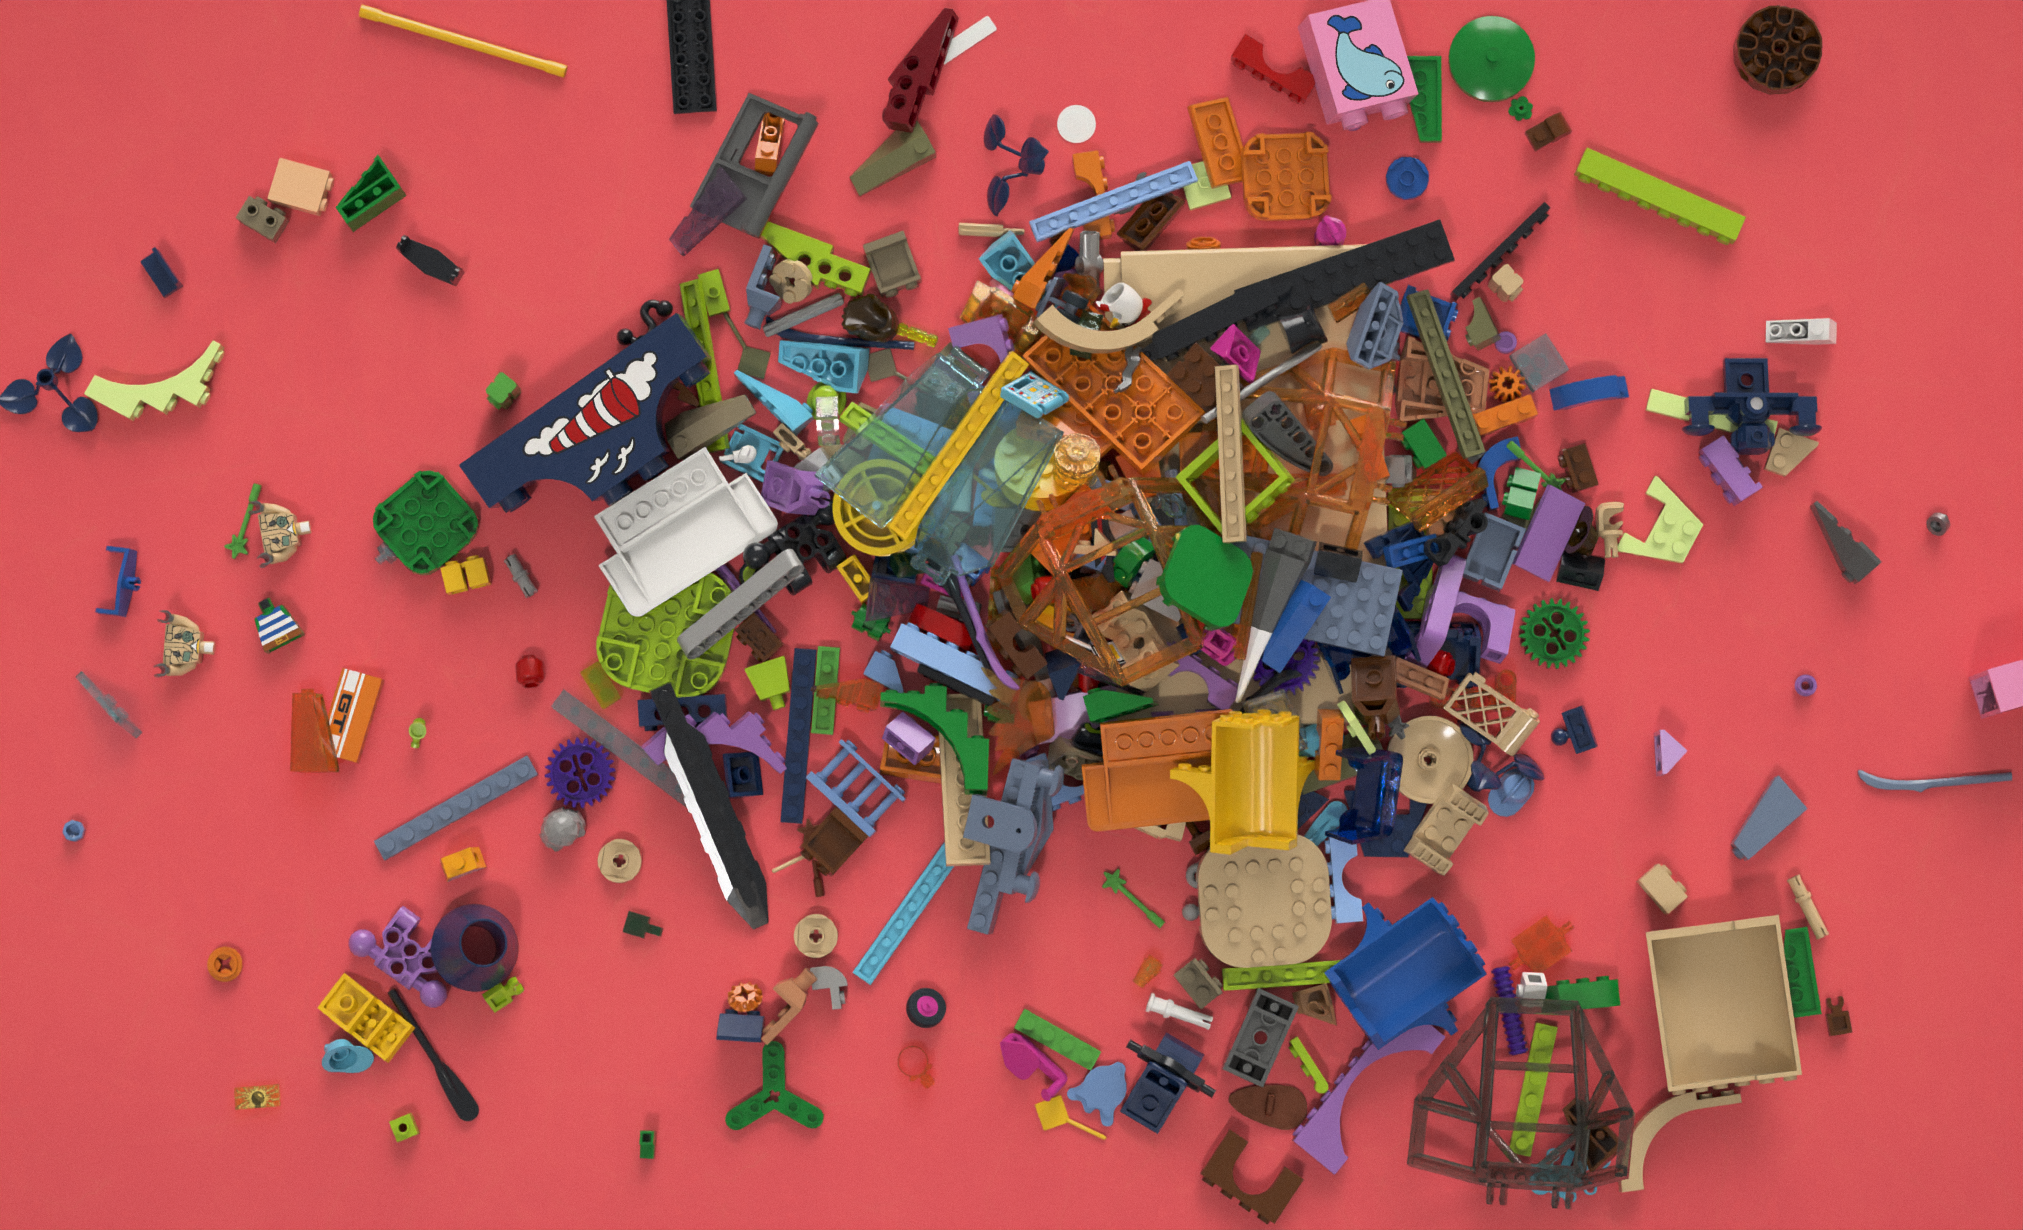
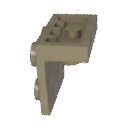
(1198, 982)

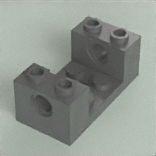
(1255, 1060)

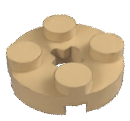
(781, 284)
(609, 867)
(806, 944)

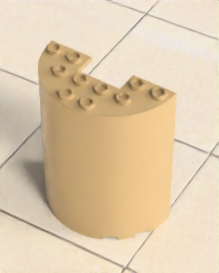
(1723, 1004)

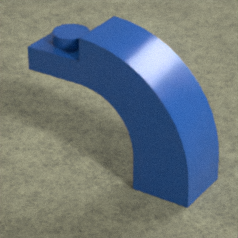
(1588, 391)
(1490, 462)

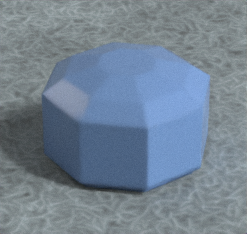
(74, 830)

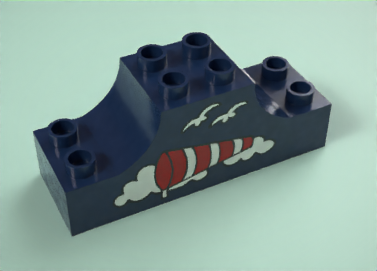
(597, 428)

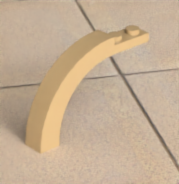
(1092, 341)
(1656, 1118)

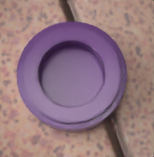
(1507, 343)

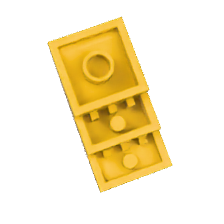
(366, 1017)

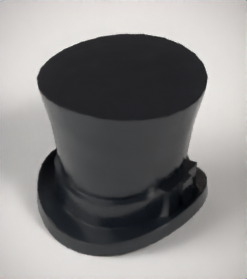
(1301, 329)

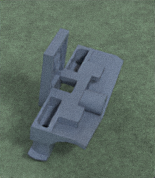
(1019, 827)

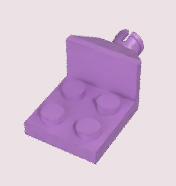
(793, 489)

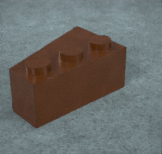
(1602, 1141)

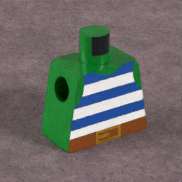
(276, 626)

